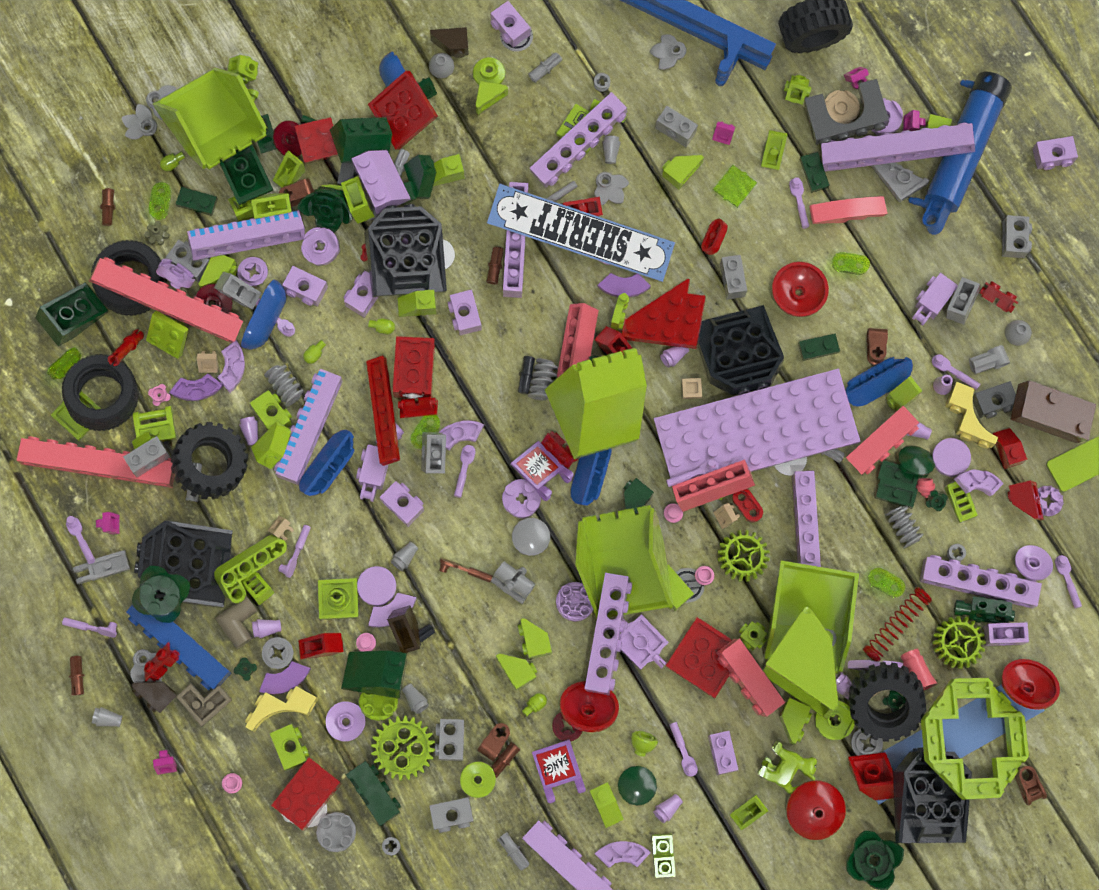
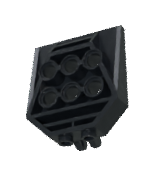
(406, 223)
(740, 376)
(157, 550)
(930, 795)

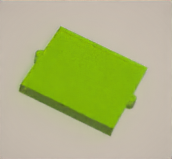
(735, 186)

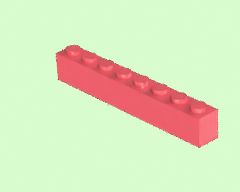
(165, 300)
(89, 461)

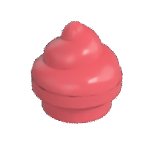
(925, 486)

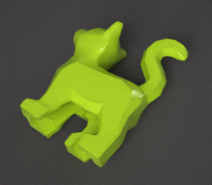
(787, 767)

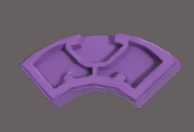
(631, 286)
(196, 390)
(286, 680)

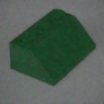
(359, 136)

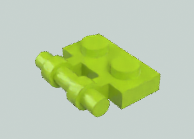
(619, 315)

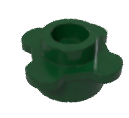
(938, 506)
(240, 669)
(888, 701)

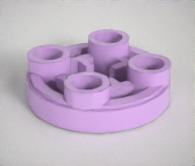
(951, 457)
(376, 586)
(573, 602)

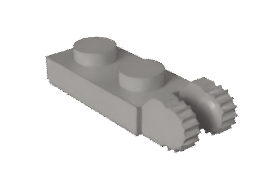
(104, 567)

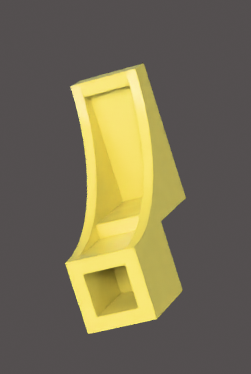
(969, 428)
(267, 706)

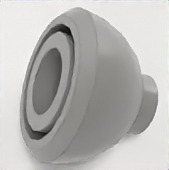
(441, 65)
(1018, 332)

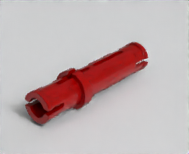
(128, 344)

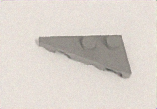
(899, 180)

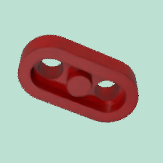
(714, 236)
(750, 503)

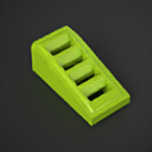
(967, 498)
(260, 593)

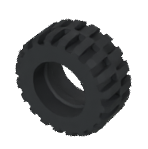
(815, 25)
(220, 439)
(887, 724)

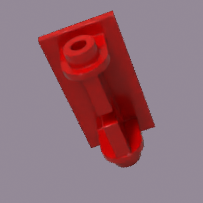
(1005, 300)
(424, 407)
(553, 444)
(155, 668)

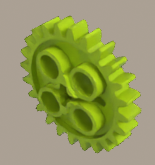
(391, 734)

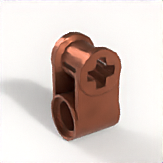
(297, 191)
(877, 343)
(492, 744)
(1030, 786)

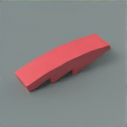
(848, 209)

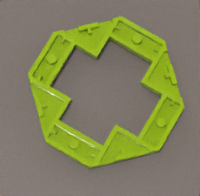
(953, 769)

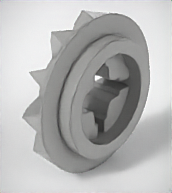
(268, 652)
(857, 745)

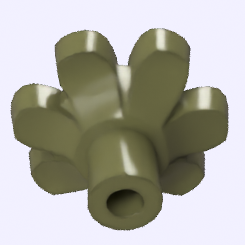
(157, 233)

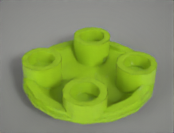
(377, 707)

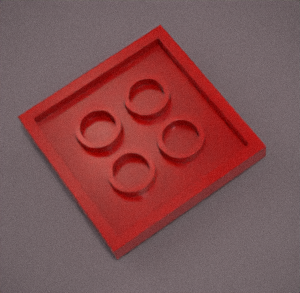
(405, 109)
(697, 658)

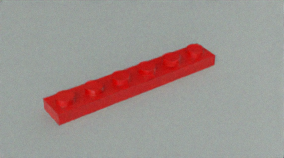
(383, 410)

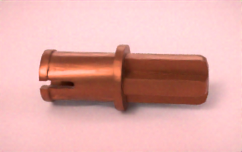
(107, 206)
(495, 265)
(76, 676)
(505, 758)

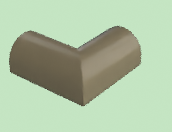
(232, 622)
(203, 708)

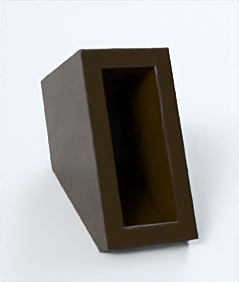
(451, 41)
(405, 629)

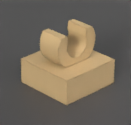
(207, 362)
(691, 388)
(726, 515)
(279, 526)

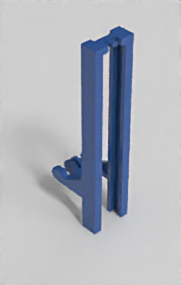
(713, 29)

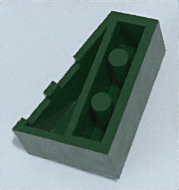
(374, 793)

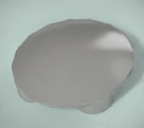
(531, 536)
(336, 832)

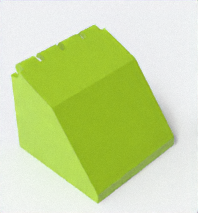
(212, 117)
(600, 403)
(624, 547)
(826, 592)
(806, 664)

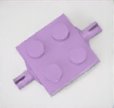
(642, 643)

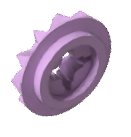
(249, 264)
(1055, 495)

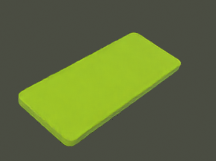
(1075, 465)

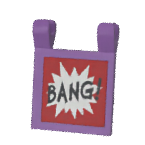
(539, 467)
(556, 767)

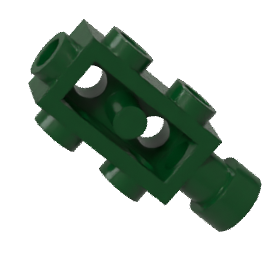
(987, 608)

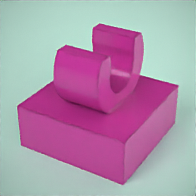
(855, 75)
(912, 121)
(723, 133)
(109, 523)
(165, 764)

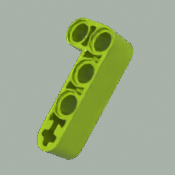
(271, 549)

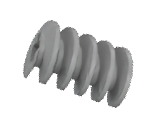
(542, 378)
(284, 384)
(905, 526)

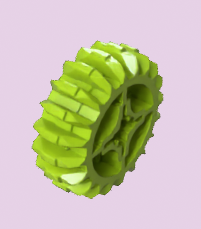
(740, 548)
(960, 649)

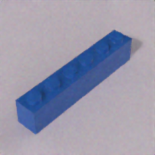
(191, 653)

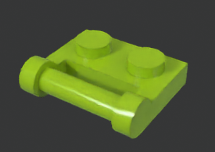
(163, 430)

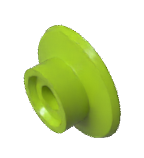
(497, 74)
(468, 777)

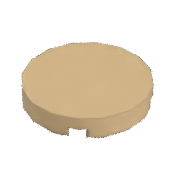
(842, 106)

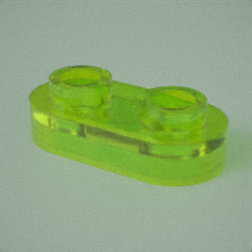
(160, 199)
(850, 261)
(63, 364)
(424, 427)
(886, 582)

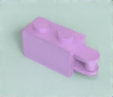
(934, 298)
(372, 473)

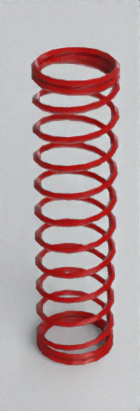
(874, 655)

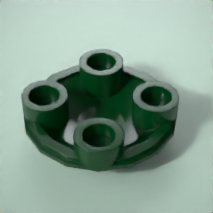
(916, 461)
(637, 785)

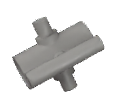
(513, 582)

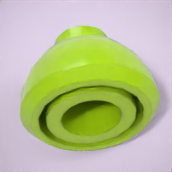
(643, 742)

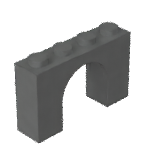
(827, 129)

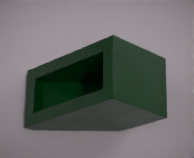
(422, 173)
(636, 495)

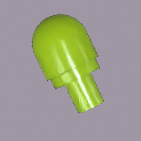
(171, 161)
(382, 326)
(314, 352)
(535, 704)

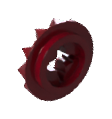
(557, 727)

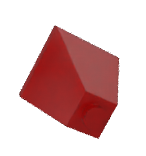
(873, 775)

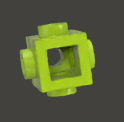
(244, 66)
(797, 89)
(749, 642)

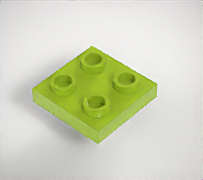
(167, 334)
(338, 599)

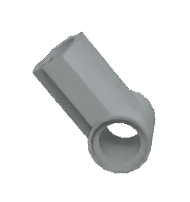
(994, 358)

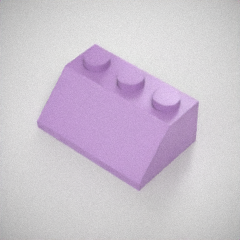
(380, 179)

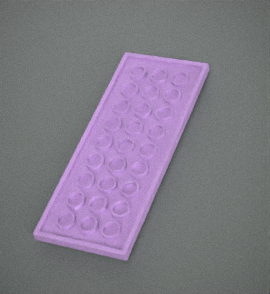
(761, 426)

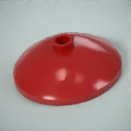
(802, 278)
(1030, 684)
(577, 702)
(805, 802)

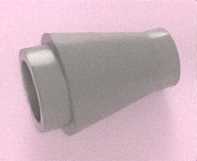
(611, 147)
(404, 556)
(415, 699)
(104, 717)

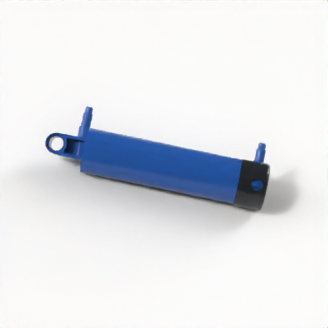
(955, 172)

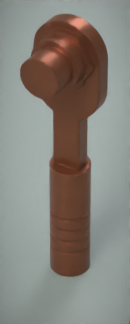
(445, 564)

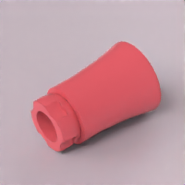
(916, 663)

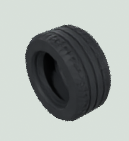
(120, 253)
(106, 418)

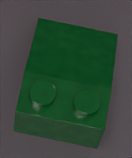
(246, 175)
(70, 314)
(375, 672)

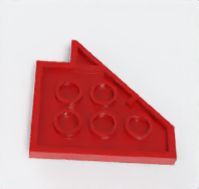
(668, 320)

